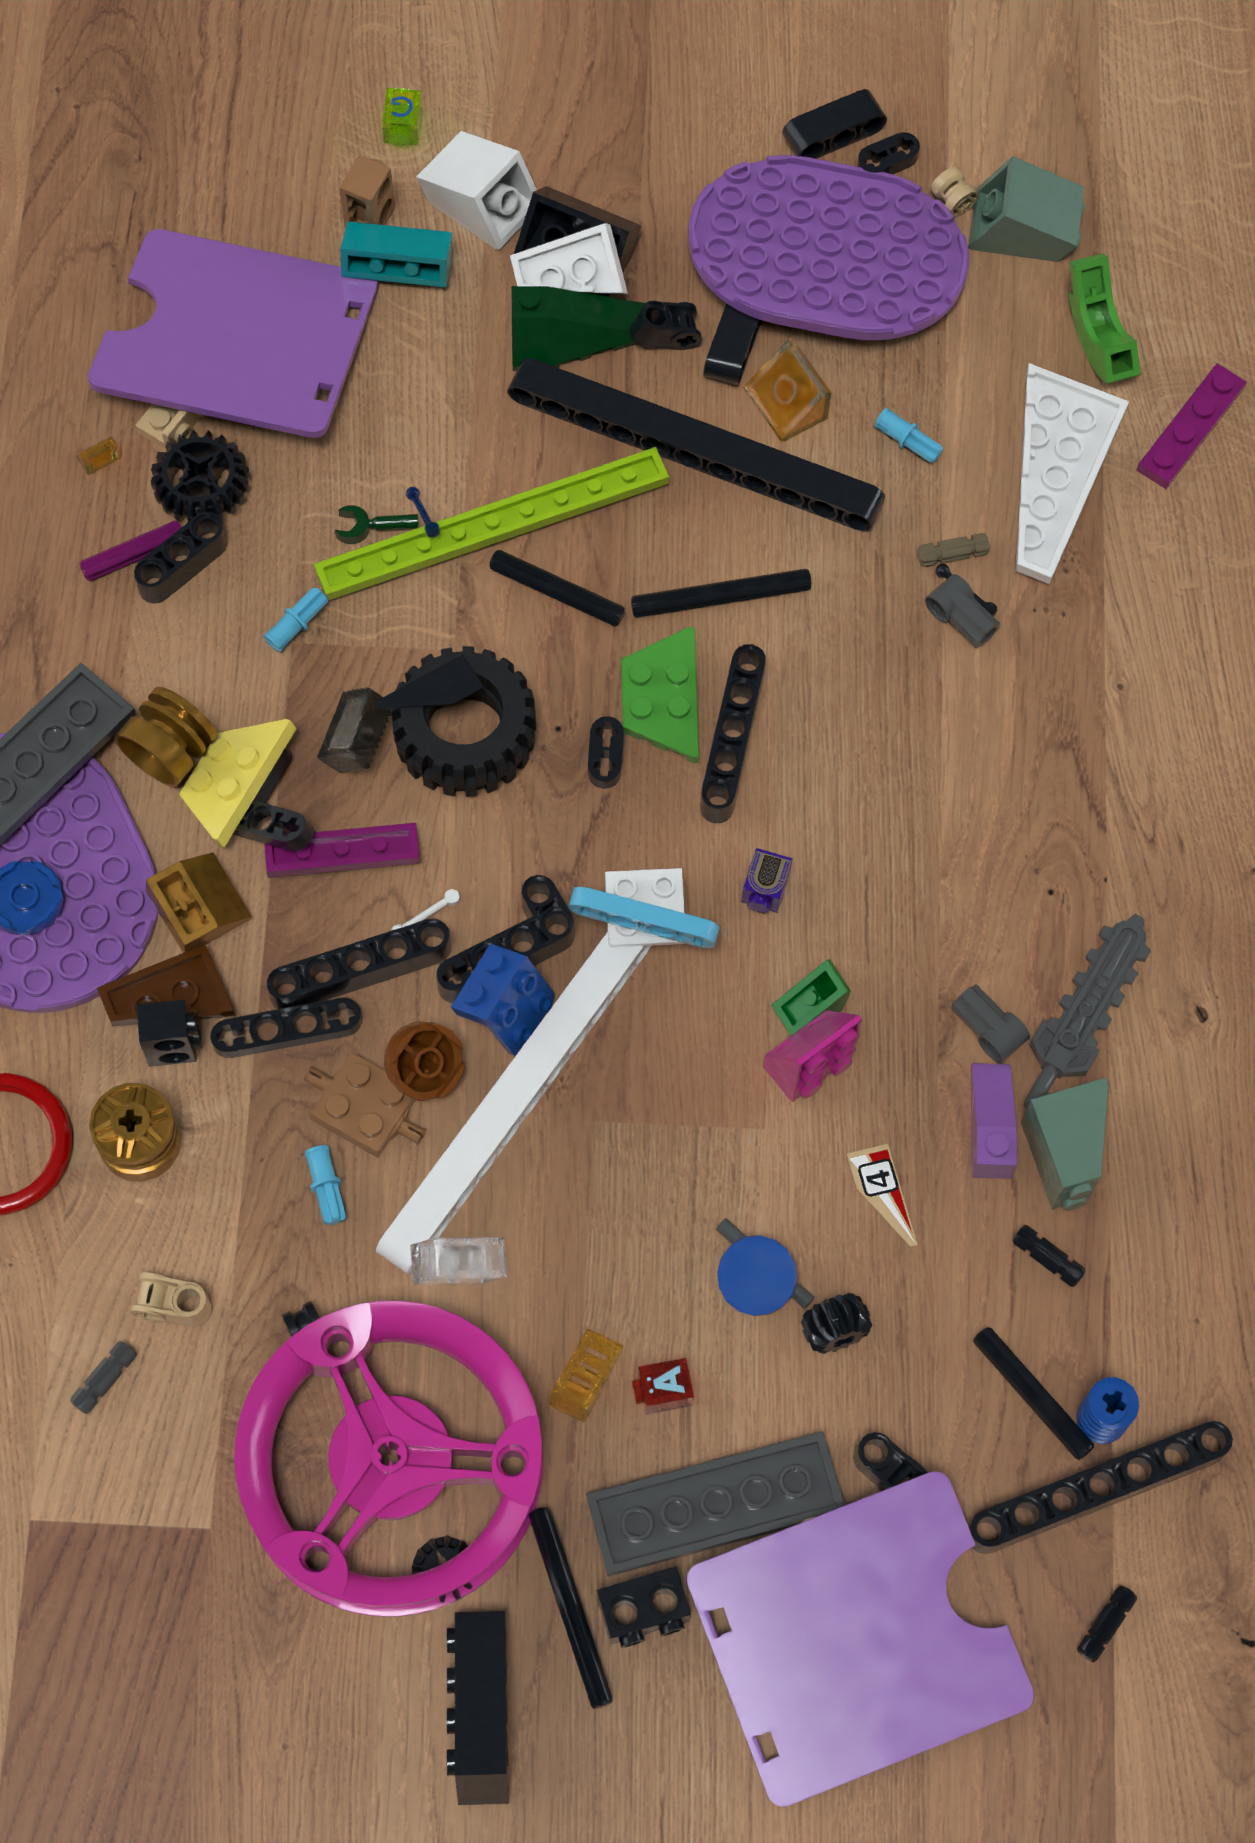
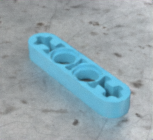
(644, 917)

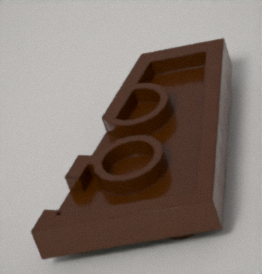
(182, 977)

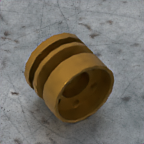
(166, 736)
(150, 1147)

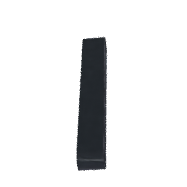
(1115, 1475)

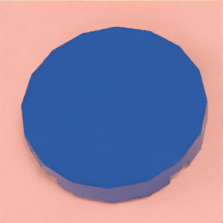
(28, 897)
(757, 1275)

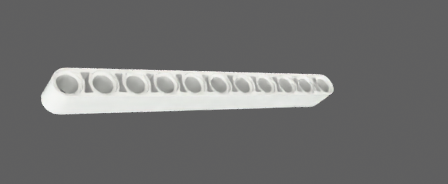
(510, 1101)

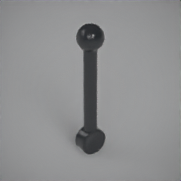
(943, 571)

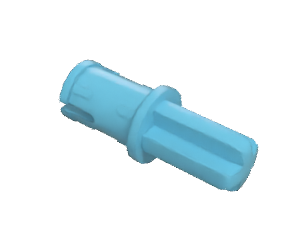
(908, 435)
(295, 619)
(325, 1184)

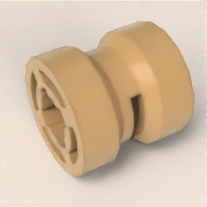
(955, 192)

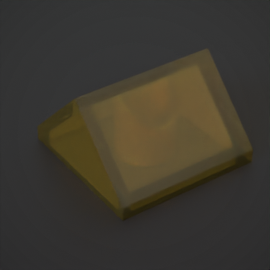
(789, 392)

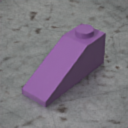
(993, 1121)

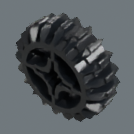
(202, 464)

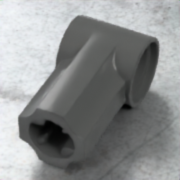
(956, 603)
(996, 1032)

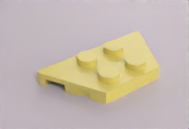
(233, 774)

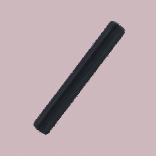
(557, 587)
(1033, 1393)

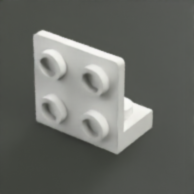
(653, 887)

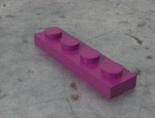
(1191, 426)
(347, 851)

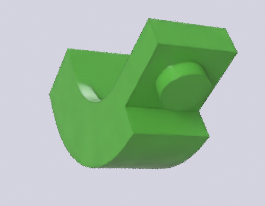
(1103, 338)

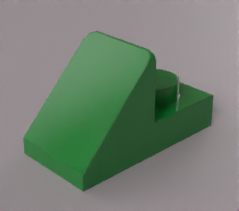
(813, 995)

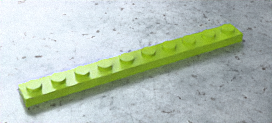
(492, 523)

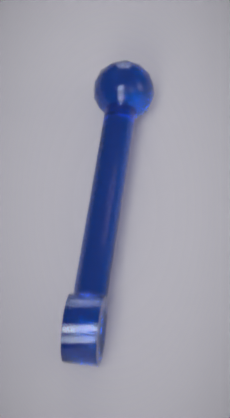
(431, 528)

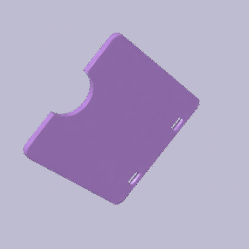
(236, 334)
(853, 1641)

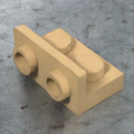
(165, 424)

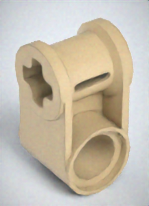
(163, 1297)

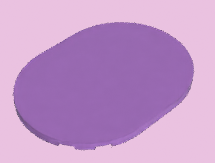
(828, 248)
(105, 909)

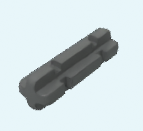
(103, 1377)

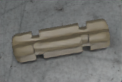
(953, 549)

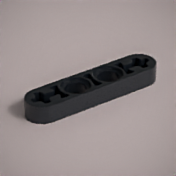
(285, 1021)

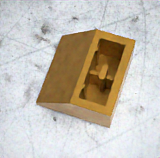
(196, 901)

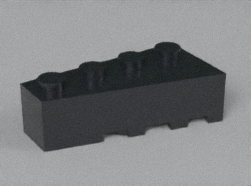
(480, 1708)

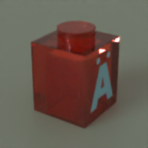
(663, 1386)

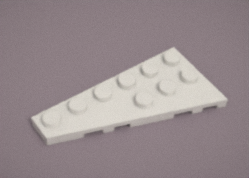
(1062, 453)

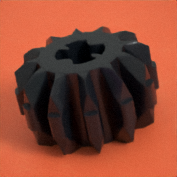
(836, 1323)

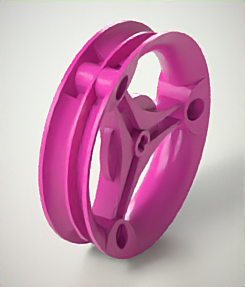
(358, 1463)

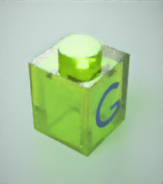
(402, 117)

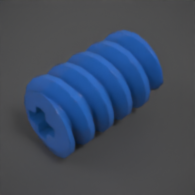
(1119, 1399)

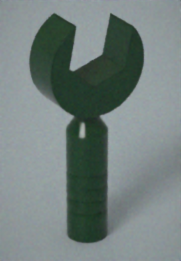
(379, 523)

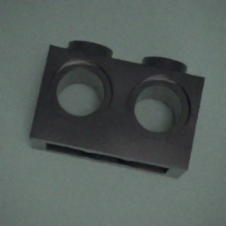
(168, 1033)
(639, 1596)

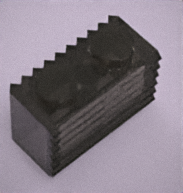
(354, 731)

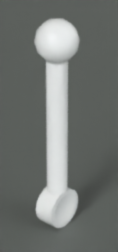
(451, 898)

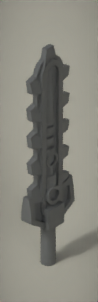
(1067, 1044)

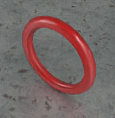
(61, 1141)

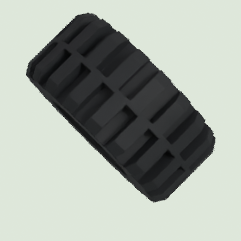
(475, 764)

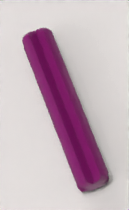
(126, 552)

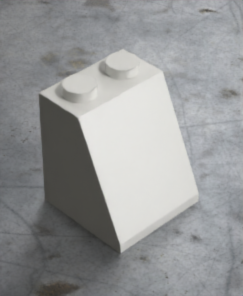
(479, 187)

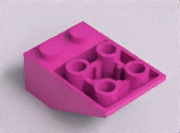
(814, 1053)

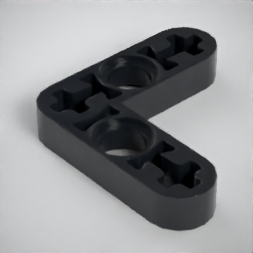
(274, 833)

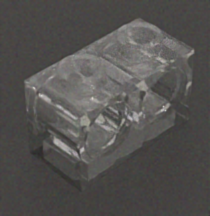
(458, 1261)

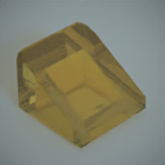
(98, 455)

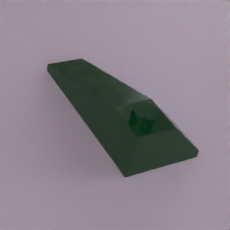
(567, 324)

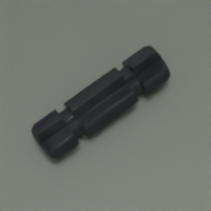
(1049, 1255)
(1107, 1623)

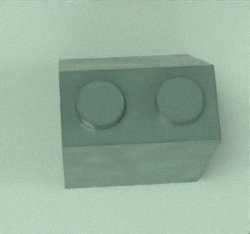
(1027, 213)
(1068, 1141)

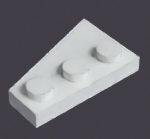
(575, 262)

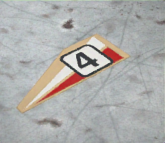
(879, 1184)

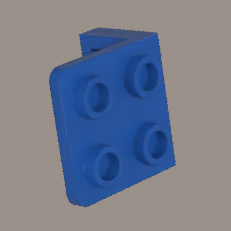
(505, 996)

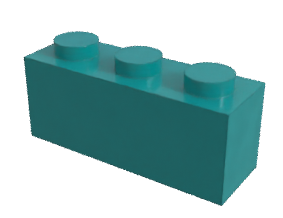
(396, 254)

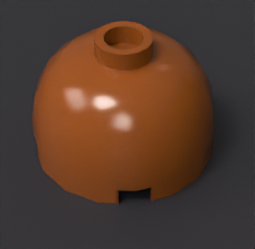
(424, 1060)

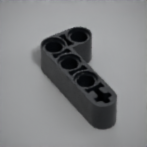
(532, 930)

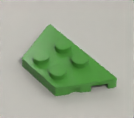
(662, 694)

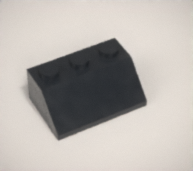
(558, 215)

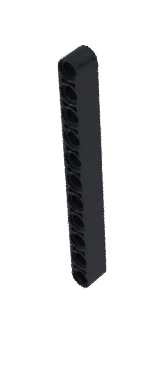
(696, 444)

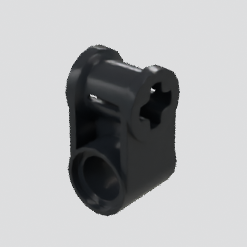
(666, 325)
(892, 1469)

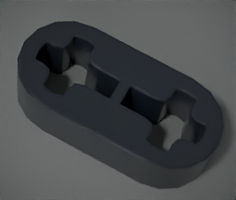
(886, 154)
(597, 752)

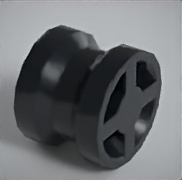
(300, 1319)

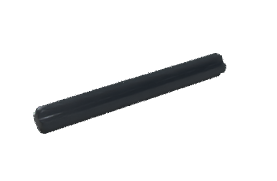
(721, 592)
(570, 1607)

